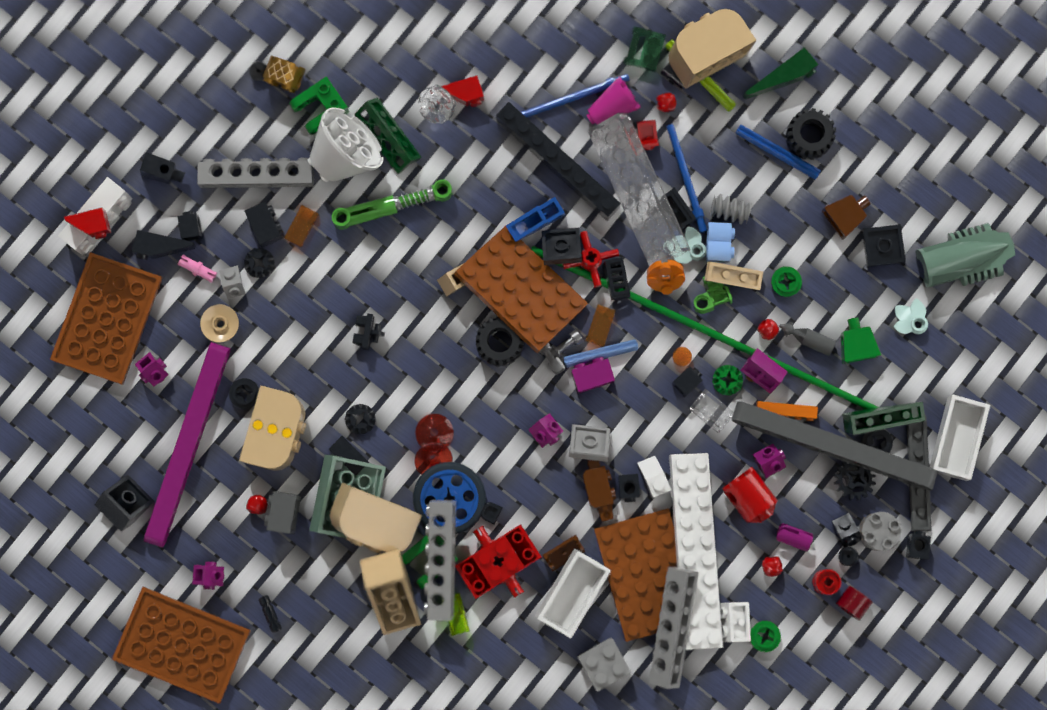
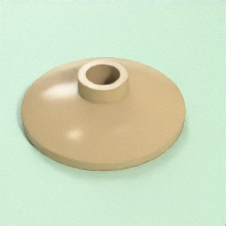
(210, 321)

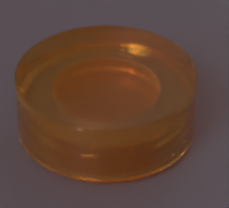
(682, 356)

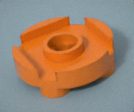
(665, 284)

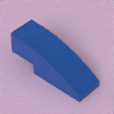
(535, 219)

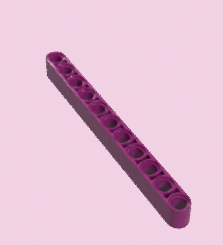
(187, 445)

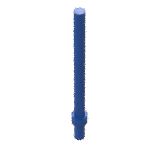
(572, 97)
(697, 211)

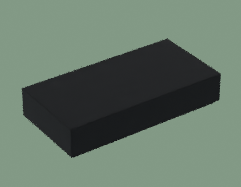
(345, 449)

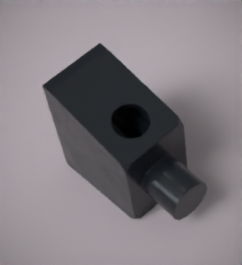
(152, 167)

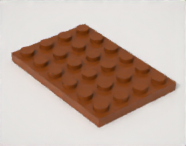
(521, 289)
(106, 318)
(639, 559)
(181, 644)

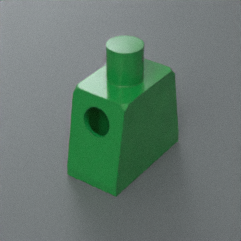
(858, 343)

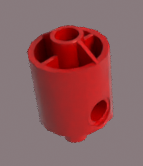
(751, 497)

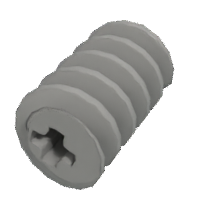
(730, 209)

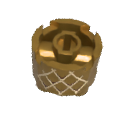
(284, 73)

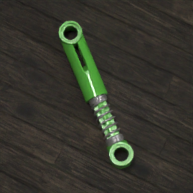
(389, 205)

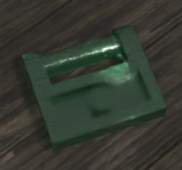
(650, 52)

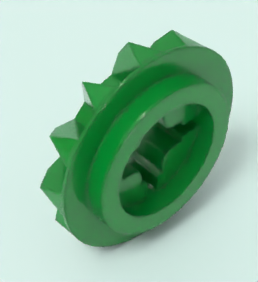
(791, 274)
(720, 385)
(767, 645)

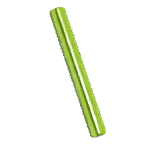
(712, 88)

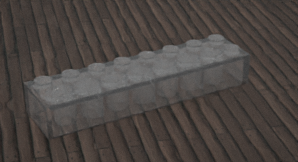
(638, 189)

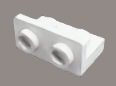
(735, 622)

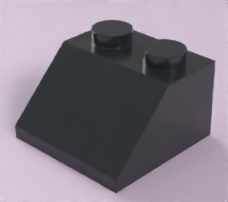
(124, 502)

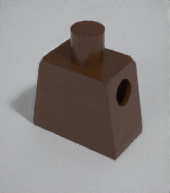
(846, 214)

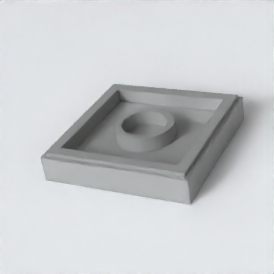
(589, 443)

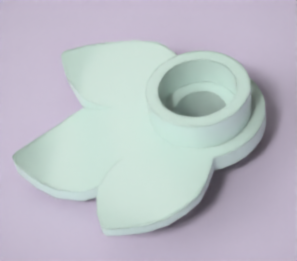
(693, 239)
(909, 315)

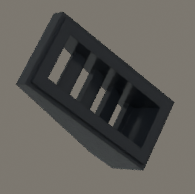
(616, 266)

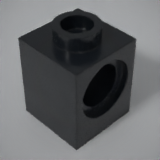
(190, 226)
(687, 381)
(634, 480)
(912, 552)

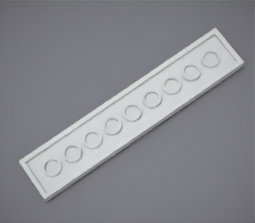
(697, 544)

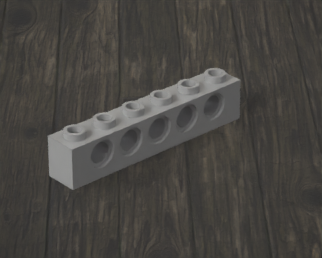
(206, 171)
(447, 510)
(673, 627)

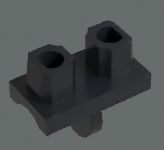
(367, 323)

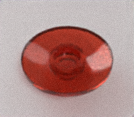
(438, 422)
(422, 458)

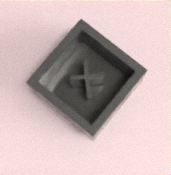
(282, 512)

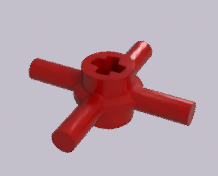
(594, 253)

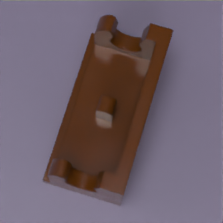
(559, 555)

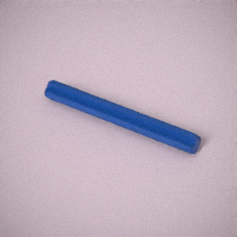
(778, 152)

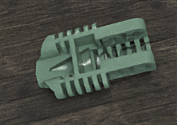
(966, 256)

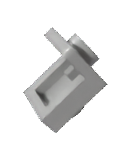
(232, 282)

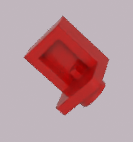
(647, 134)

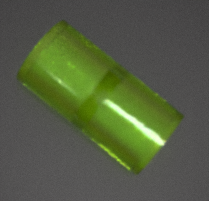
(459, 623)

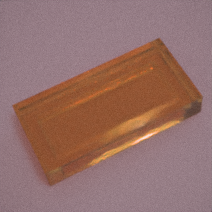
(301, 226)
(600, 325)

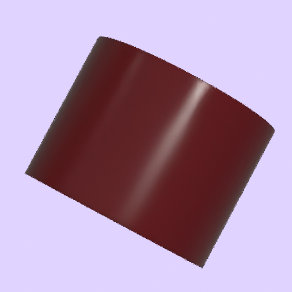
(854, 603)

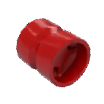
(826, 582)

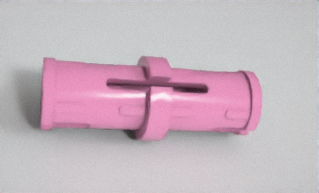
(197, 268)

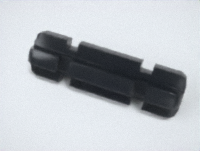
(270, 614)

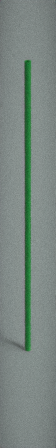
(722, 338)

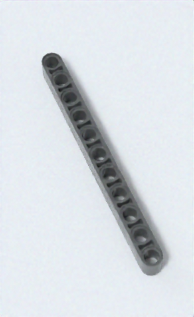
(834, 446)

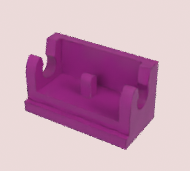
(764, 371)

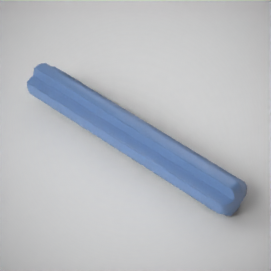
(605, 352)

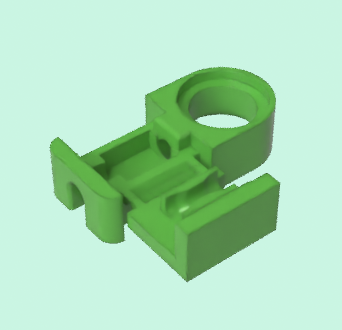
(716, 297)

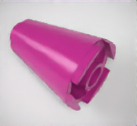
(614, 100)

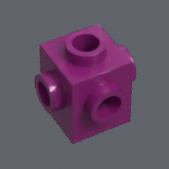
(152, 369)
(546, 431)
(770, 460)
(208, 575)

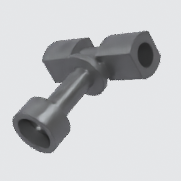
(553, 353)

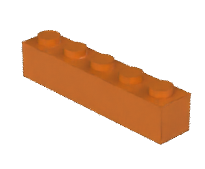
(790, 410)

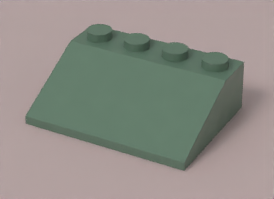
(332, 476)

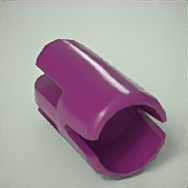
(794, 537)

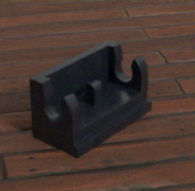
(680, 209)

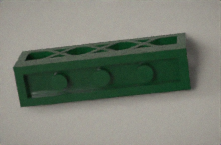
(389, 132)

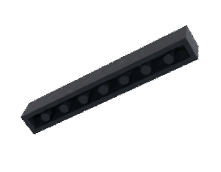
(558, 161)

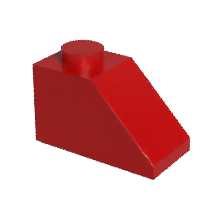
(466, 91)
(91, 222)

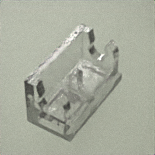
(711, 411)

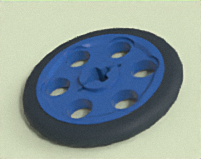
(470, 482)

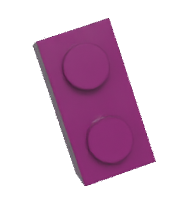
(592, 375)

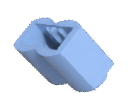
(719, 242)

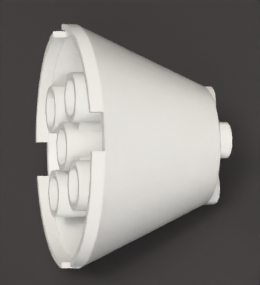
(343, 147)

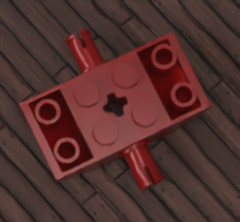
(479, 570)

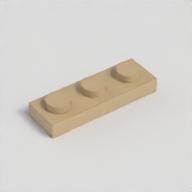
(733, 275)

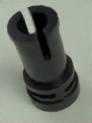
(669, 73)

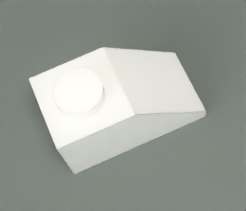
(654, 477)

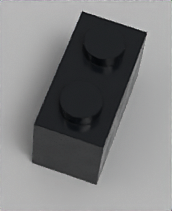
(263, 224)

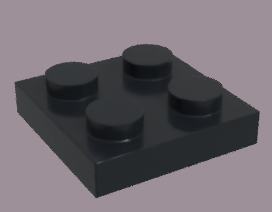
(883, 245)
(561, 246)

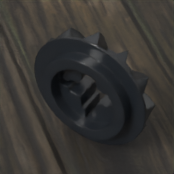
(268, 261)
(237, 388)
(361, 428)
(886, 444)

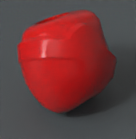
(666, 102)
(768, 329)
(257, 504)
(772, 566)

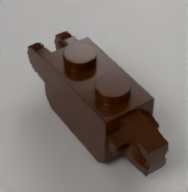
(598, 489)

